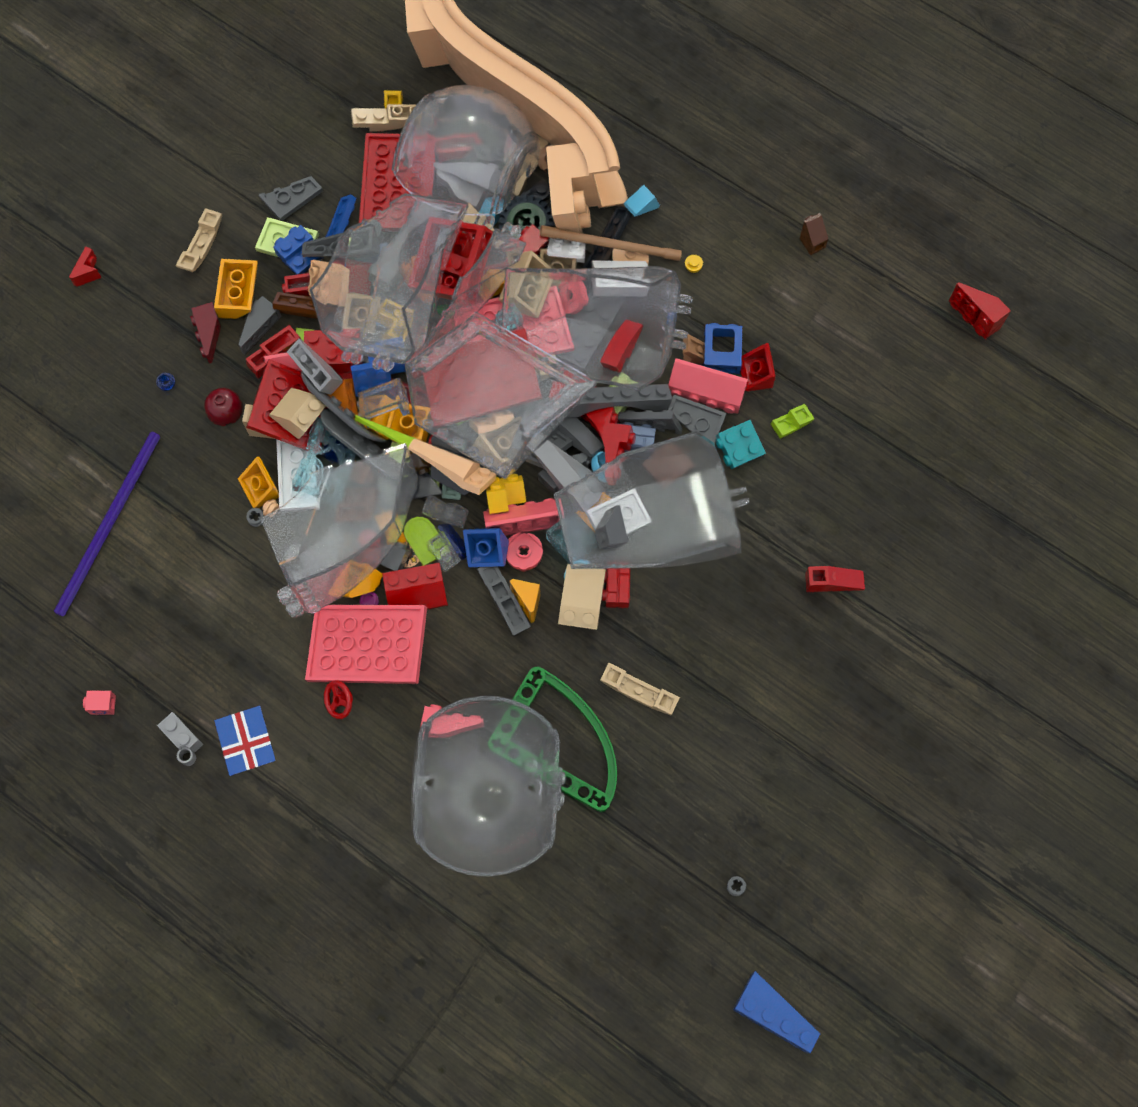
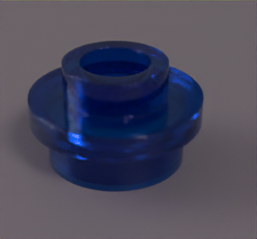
(164, 377)

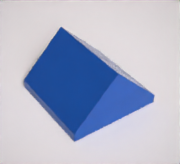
(485, 547)

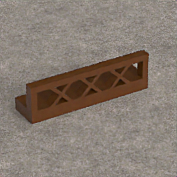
(294, 305)

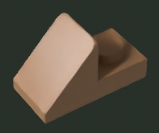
(694, 350)

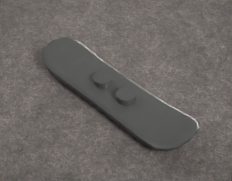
(344, 414)
(340, 430)

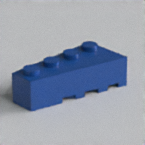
(772, 1012)

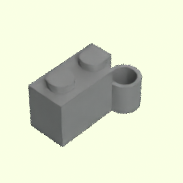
(181, 737)

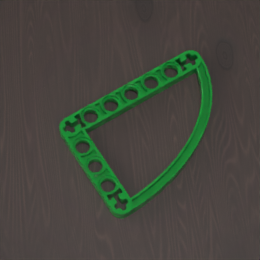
(590, 716)

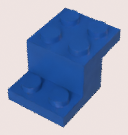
(366, 376)

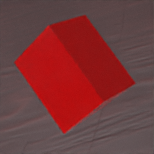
(758, 368)

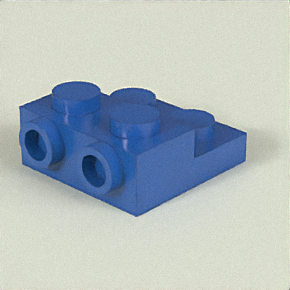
(290, 250)

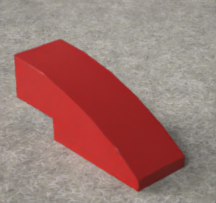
(276, 344)
(621, 345)

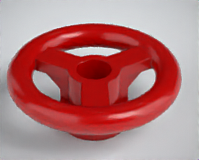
(340, 698)

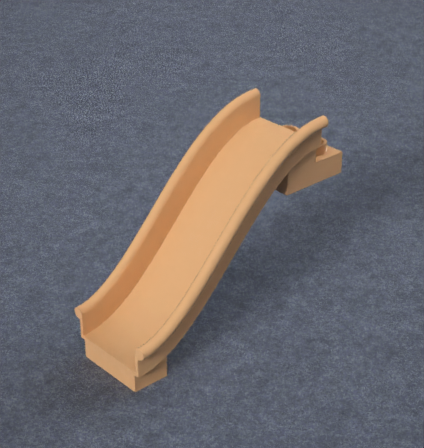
(584, 160)

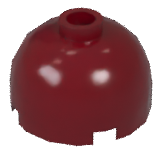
(223, 406)

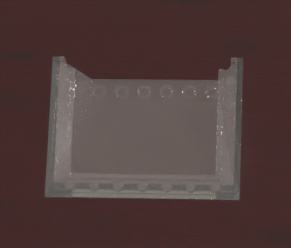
(491, 393)

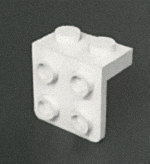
(566, 249)

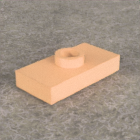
(622, 255)

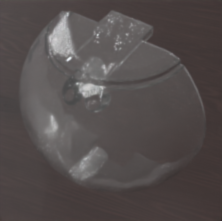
(466, 148)
(479, 801)

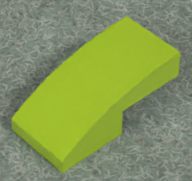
(792, 421)

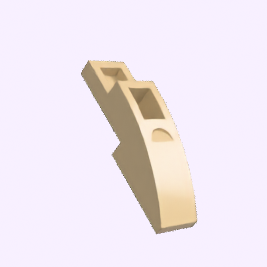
(381, 119)

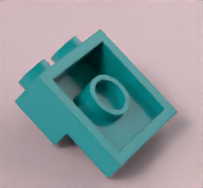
(739, 444)

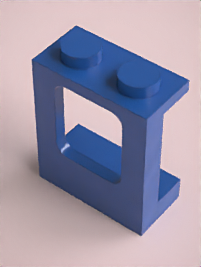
(723, 361)

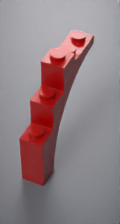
(614, 436)

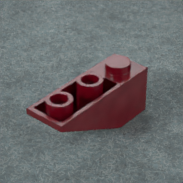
(208, 328)

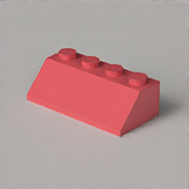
(707, 386)
(524, 518)

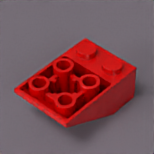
(979, 309)

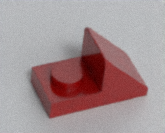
(83, 270)

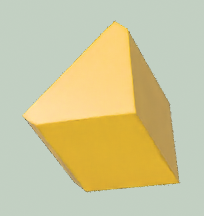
(393, 97)

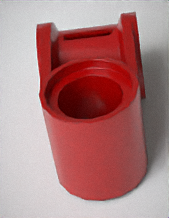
(463, 244)

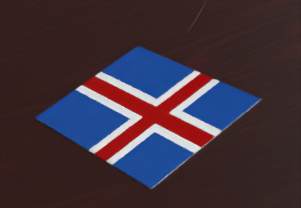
(244, 740)

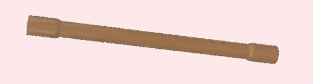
(666, 253)

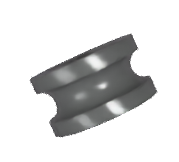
(252, 522)
(730, 883)

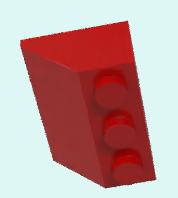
(416, 586)

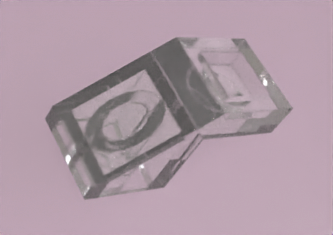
(445, 512)

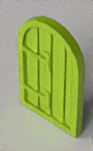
(417, 534)

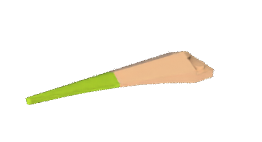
(459, 469)

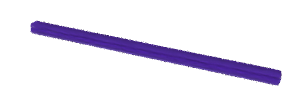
(106, 525)

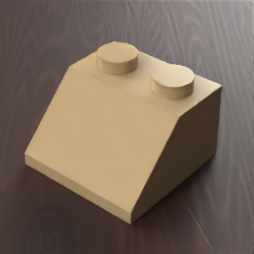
(297, 411)

